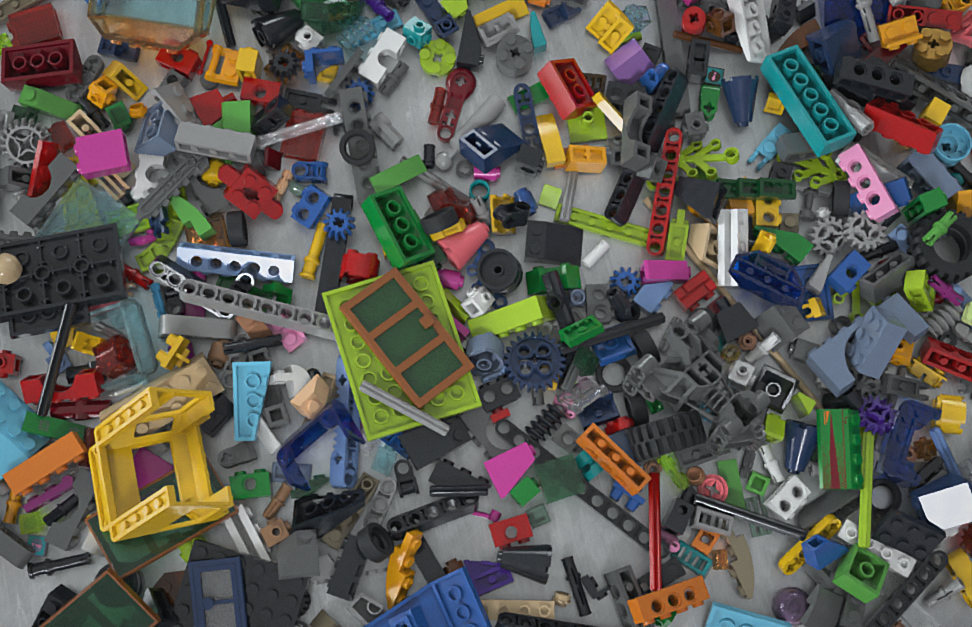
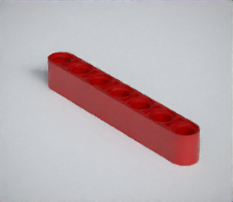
(665, 202)

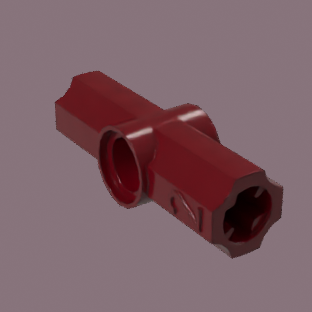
(79, 410)

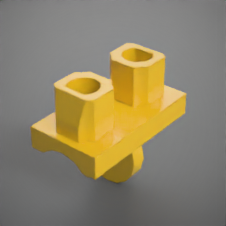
(177, 353)

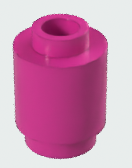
(491, 176)
(451, 279)

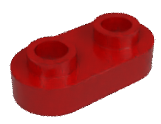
(619, 424)

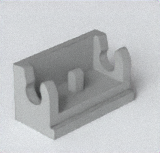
(497, 29)

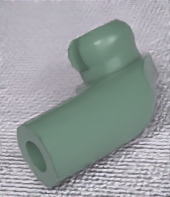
(296, 188)

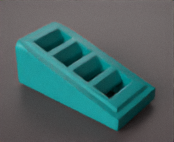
(537, 37)
(703, 558)

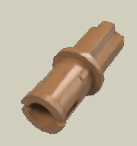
(277, 501)

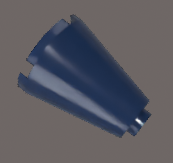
(741, 98)
(799, 445)

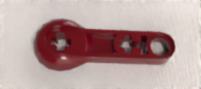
(455, 99)

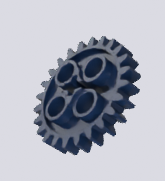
(535, 378)

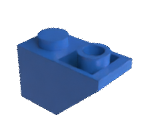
(822, 551)

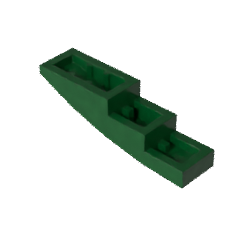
(759, 189)

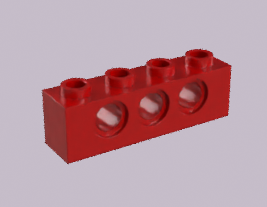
(946, 358)

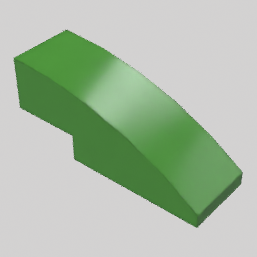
(398, 174)
(192, 217)

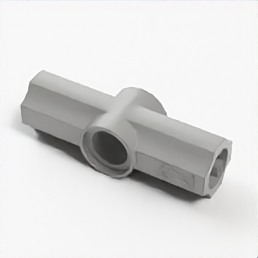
(852, 111)

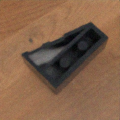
(348, 570)

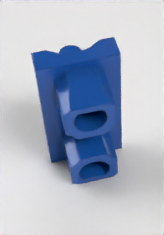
(633, 501)

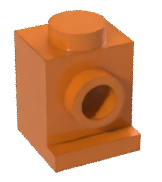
(704, 548)

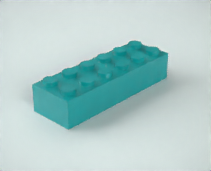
(807, 100)

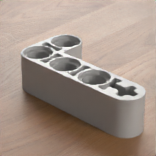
(197, 327)

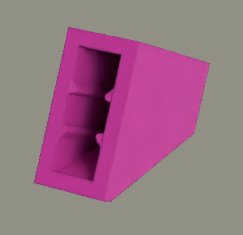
(664, 271)
(509, 467)

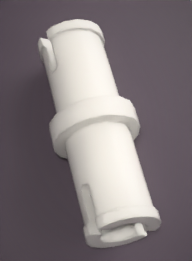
(763, 348)
(771, 464)

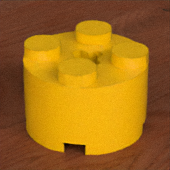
(952, 413)

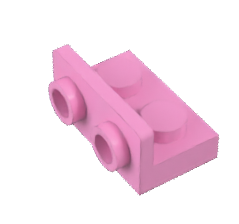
(290, 338)

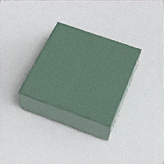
(538, 516)

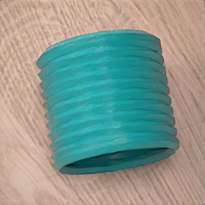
(479, 182)

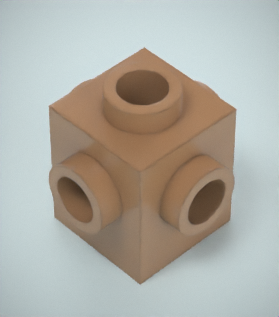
(269, 531)

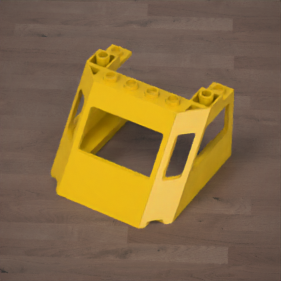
(115, 474)

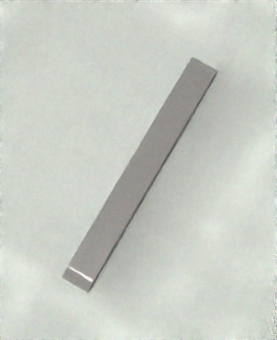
(257, 304)

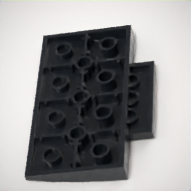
(59, 269)

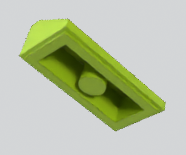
(456, 309)
(802, 404)

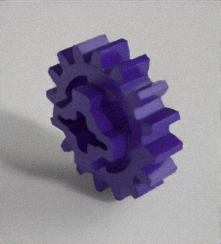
(876, 414)

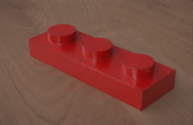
(41, 176)

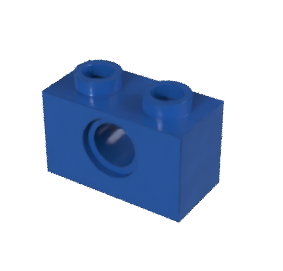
(838, 277)

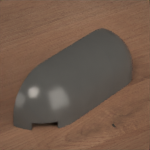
(832, 502)

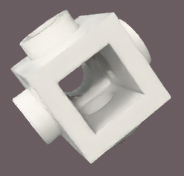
(308, 38)
(477, 301)
(741, 376)

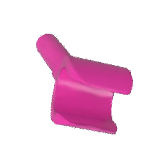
(493, 516)

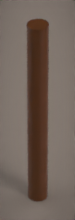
(714, 43)

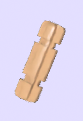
(282, 183)

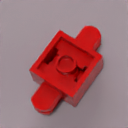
(250, 191)

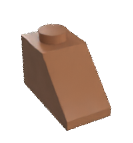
(253, 328)

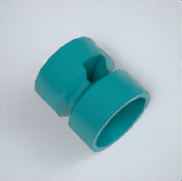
(588, 471)

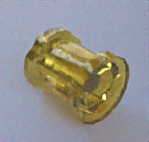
(735, 349)

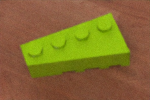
(513, 318)

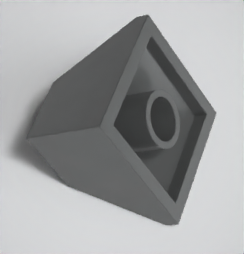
(298, 555)

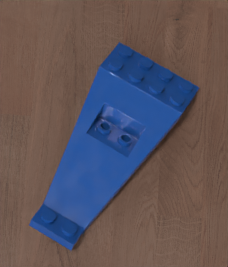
(441, 603)

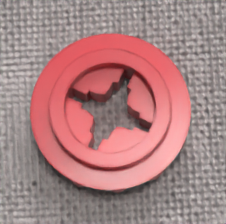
(721, 486)

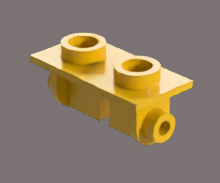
(764, 242)
(933, 375)

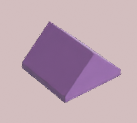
(629, 63)

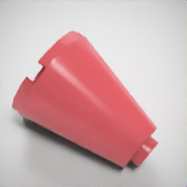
(464, 244)

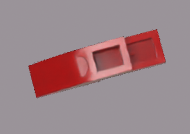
(927, 16)

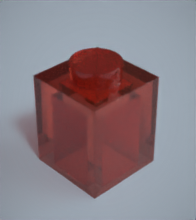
(63, 135)

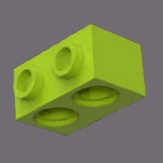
(918, 292)

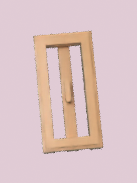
(121, 193)

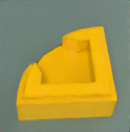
(328, 74)

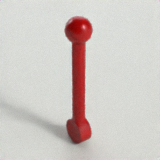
(209, 43)

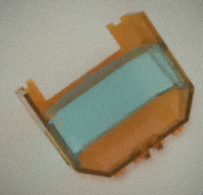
(152, 23)

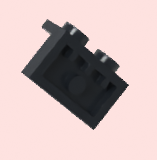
(220, 416)

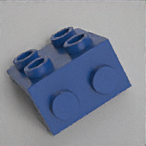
(320, 57)

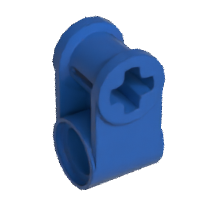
(653, 78)
(312, 172)

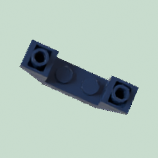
(441, 22)

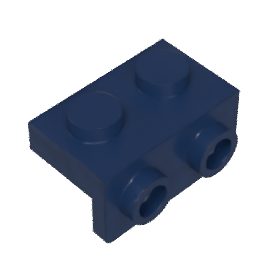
(600, 412)

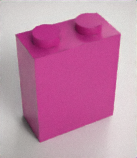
(102, 154)

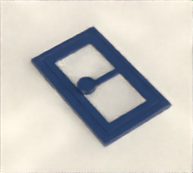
(217, 593)

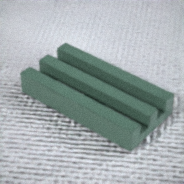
(764, 512)

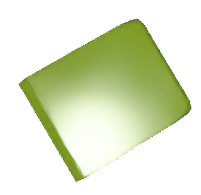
(550, 196)

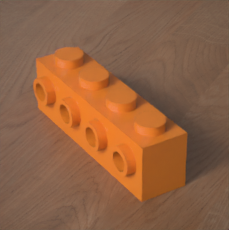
(45, 464)

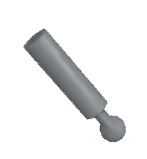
(482, 117)

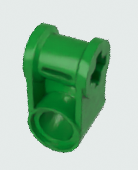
(709, 100)

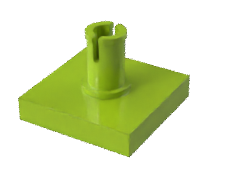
(587, 127)

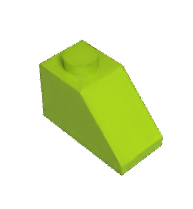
(774, 428)

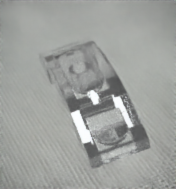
(914, 615)

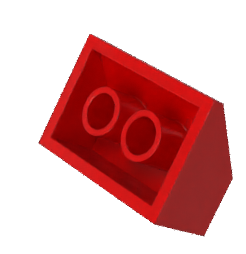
(567, 88)

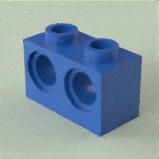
(315, 210)

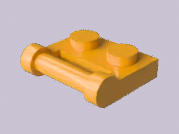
(228, 73)

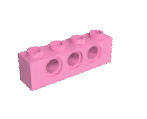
(886, 205)

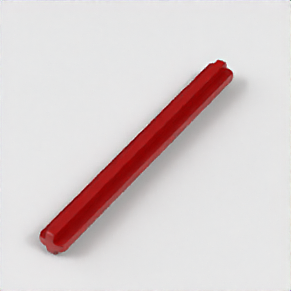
(655, 532)

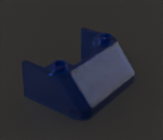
(327, 418)

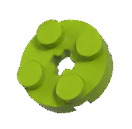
(437, 68)

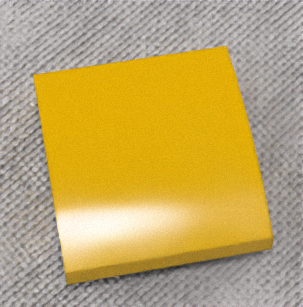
(610, 26)

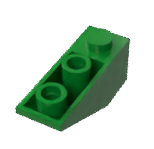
(789, 244)

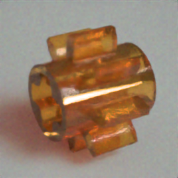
(925, 448)

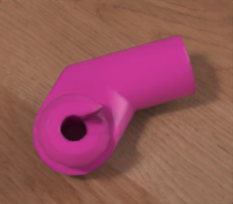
(142, 240)

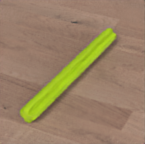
(865, 507)

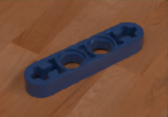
(526, 119)

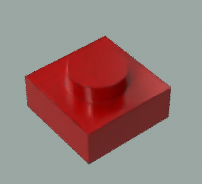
(499, 414)

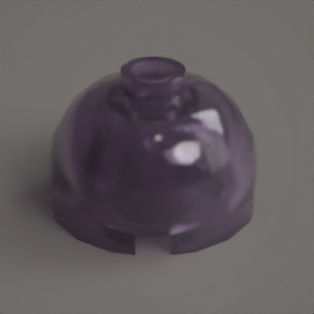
(790, 605)

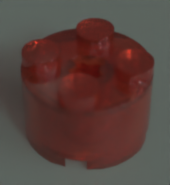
(114, 357)

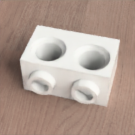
(784, 494)

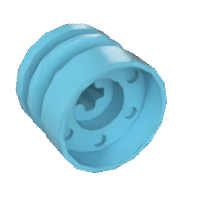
(955, 144)

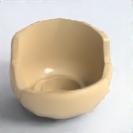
(9, 268)

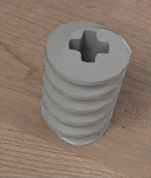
(942, 318)

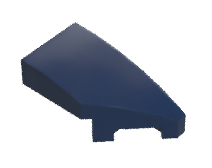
(559, 14)

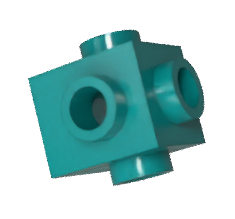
(417, 32)

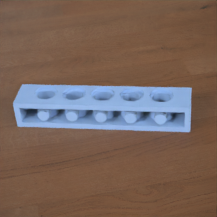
(285, 262)

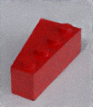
(903, 126)

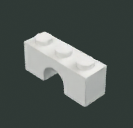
(388, 44)
(147, 166)

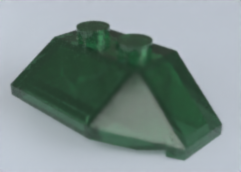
(331, 15)

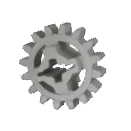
(858, 236)
(831, 244)

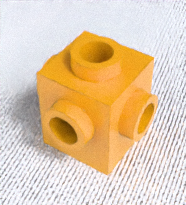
(102, 92)
(903, 354)

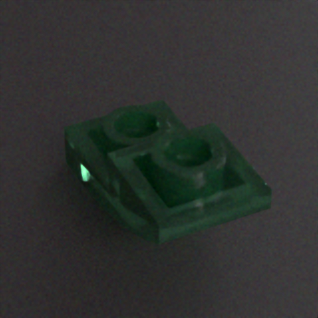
(316, 484)

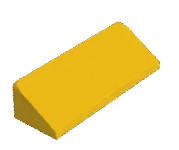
(515, 7)

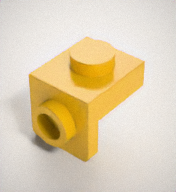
(85, 342)

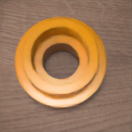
(137, 110)

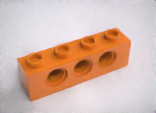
(613, 459)
(642, 609)

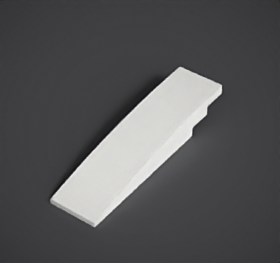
(751, 28)

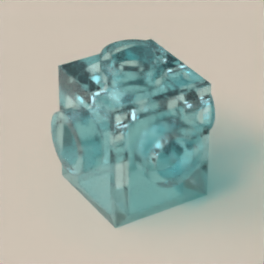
(638, 16)

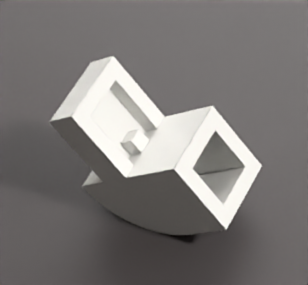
(294, 378)

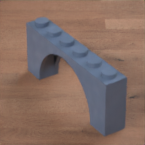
(829, 360)

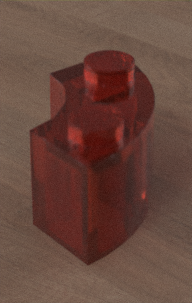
(445, 198)

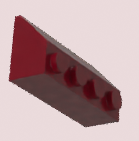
(41, 65)

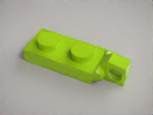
(677, 237)

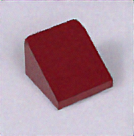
(272, 159)

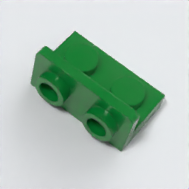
(580, 331)

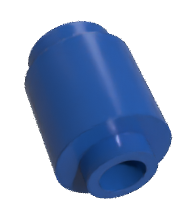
(526, 196)

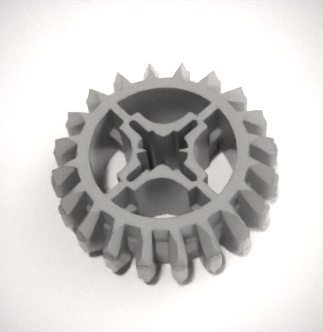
(20, 139)

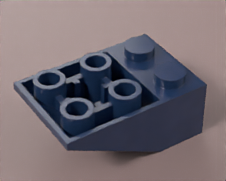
(489, 146)

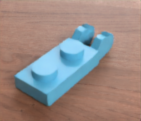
(767, 146)

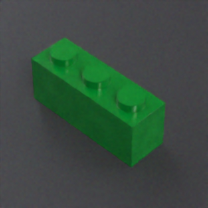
(924, 205)

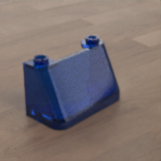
(909, 418)

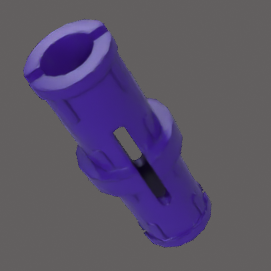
(379, 7)

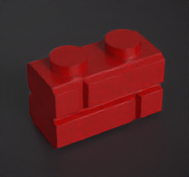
(694, 291)

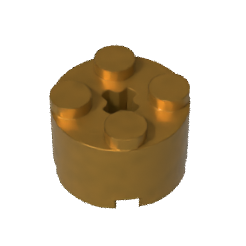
(932, 50)

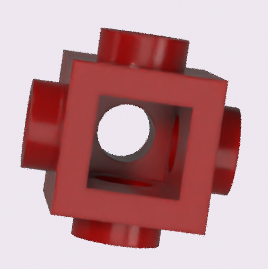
(9, 364)

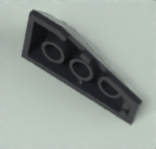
(326, 511)

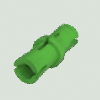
(940, 228)

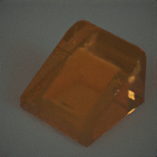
(720, 559)

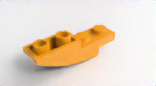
(399, 575)

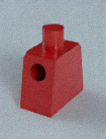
(209, 105)

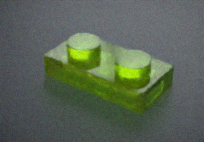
(668, 466)

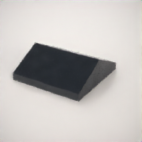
(777, 386)

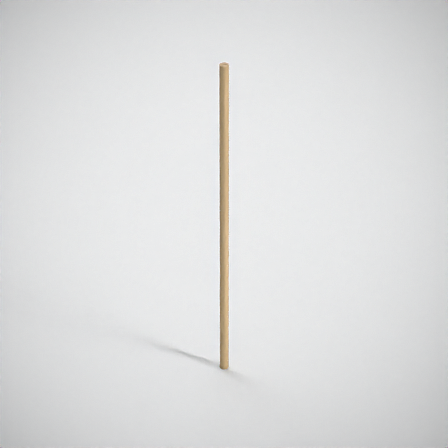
(721, 289)

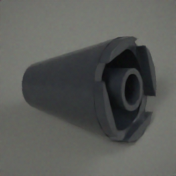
(276, 28)
(527, 561)

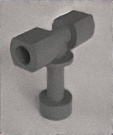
(806, 214)

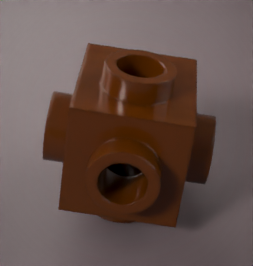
(720, 22)

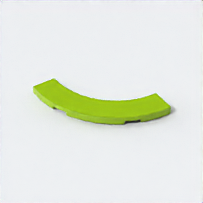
(168, 242)

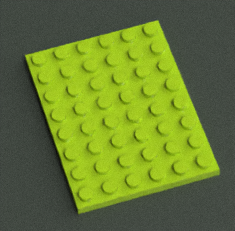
(363, 365)

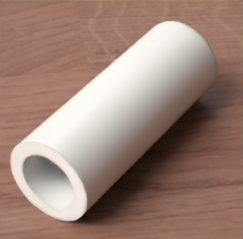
(595, 254)

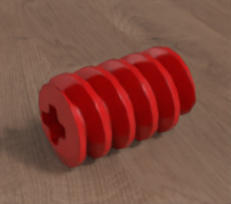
(693, 21)

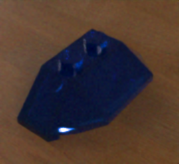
(767, 278)

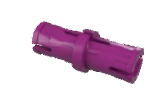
(945, 290)

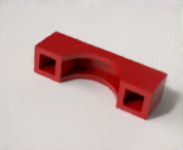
(86, 384)

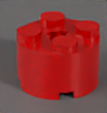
(359, 266)

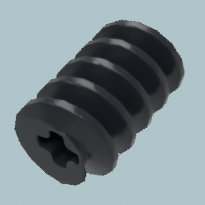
(545, 423)

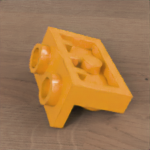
(899, 32)

